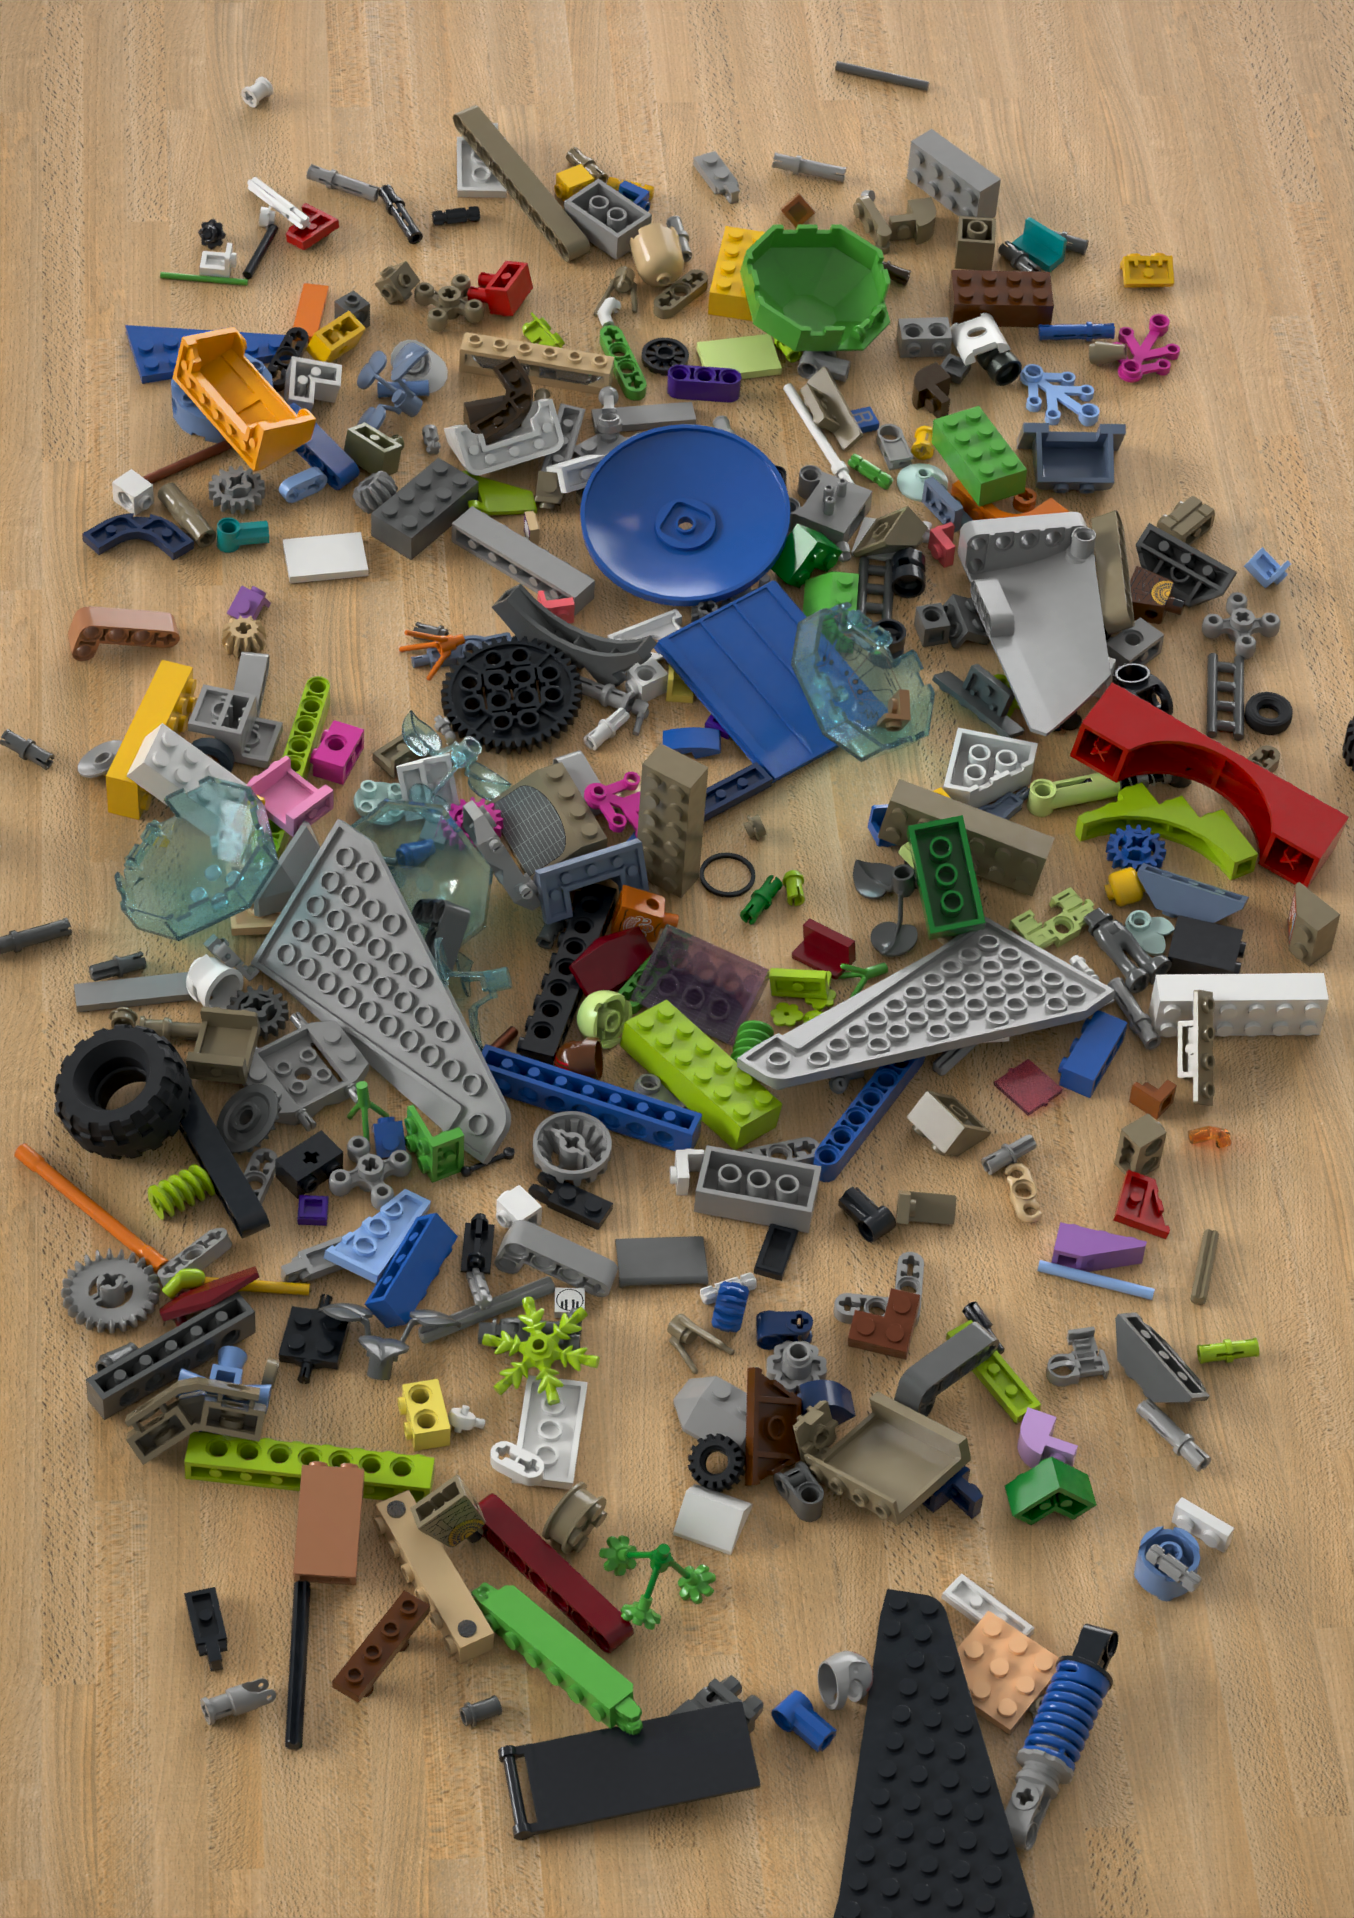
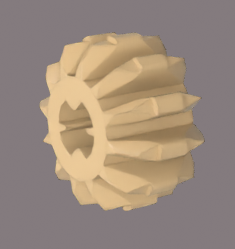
(243, 635)

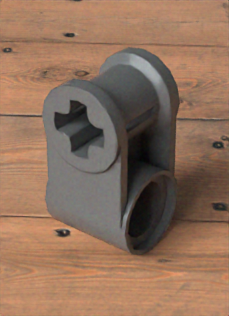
(797, 1488)

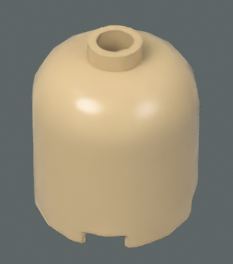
(657, 255)

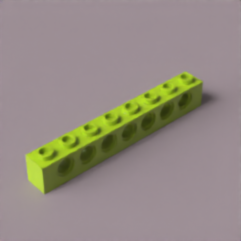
(265, 1472)

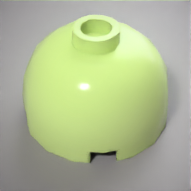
(604, 1017)

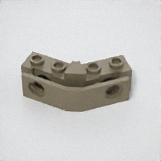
(193, 1413)

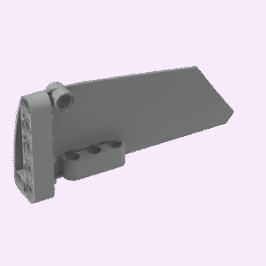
(1040, 609)

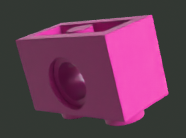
(337, 752)

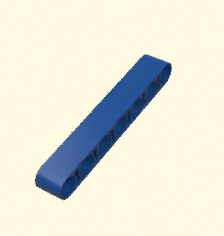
(863, 1116)

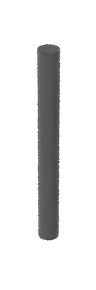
(882, 76)

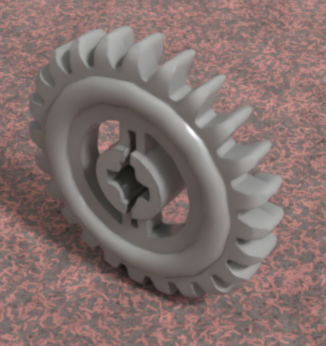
(113, 1280)

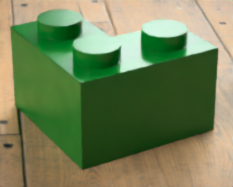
(804, 552)
(1048, 1489)

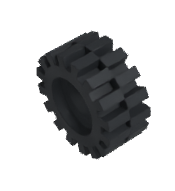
(729, 1475)

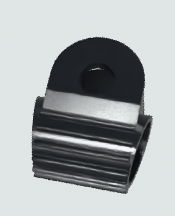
(1139, 681)

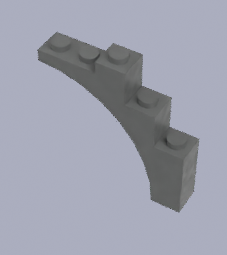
(602, 657)

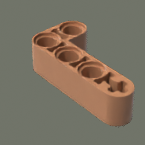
(119, 627)

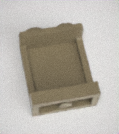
(224, 1045)

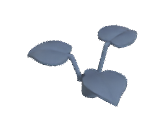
(404, 399)

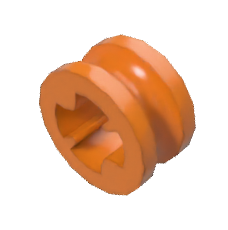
(1028, 505)

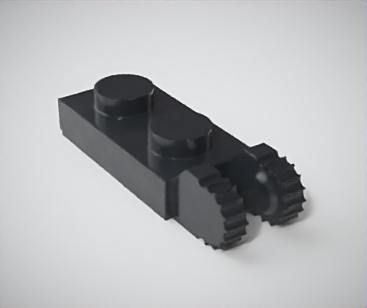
(571, 1201)

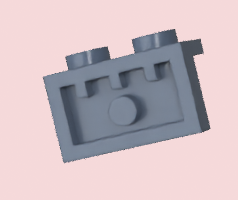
(943, 504)

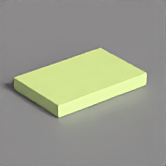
(749, 355)

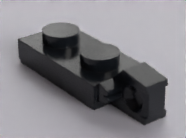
(207, 1625)

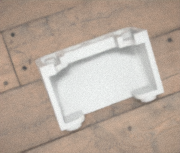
(536, 438)

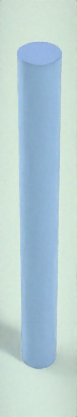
(1095, 1279)

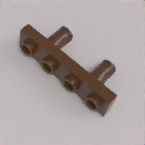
(381, 1646)

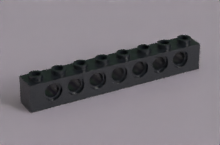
(561, 992)

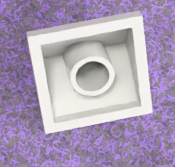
(711, 1518)

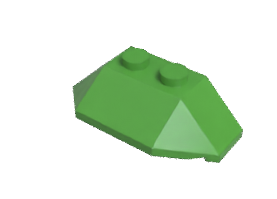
(830, 590)

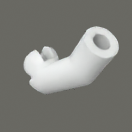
(607, 308)

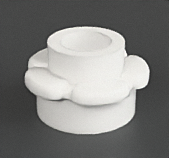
(266, 217)

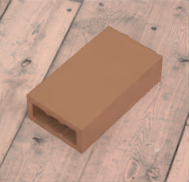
(329, 1523)

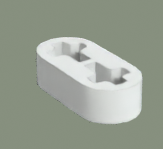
(518, 1461)

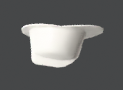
(429, 367)

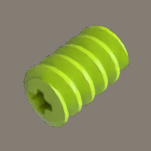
(180, 1189)

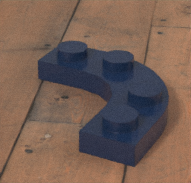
(127, 527)

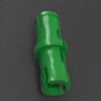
(761, 899)

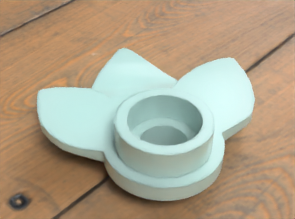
(1150, 932)

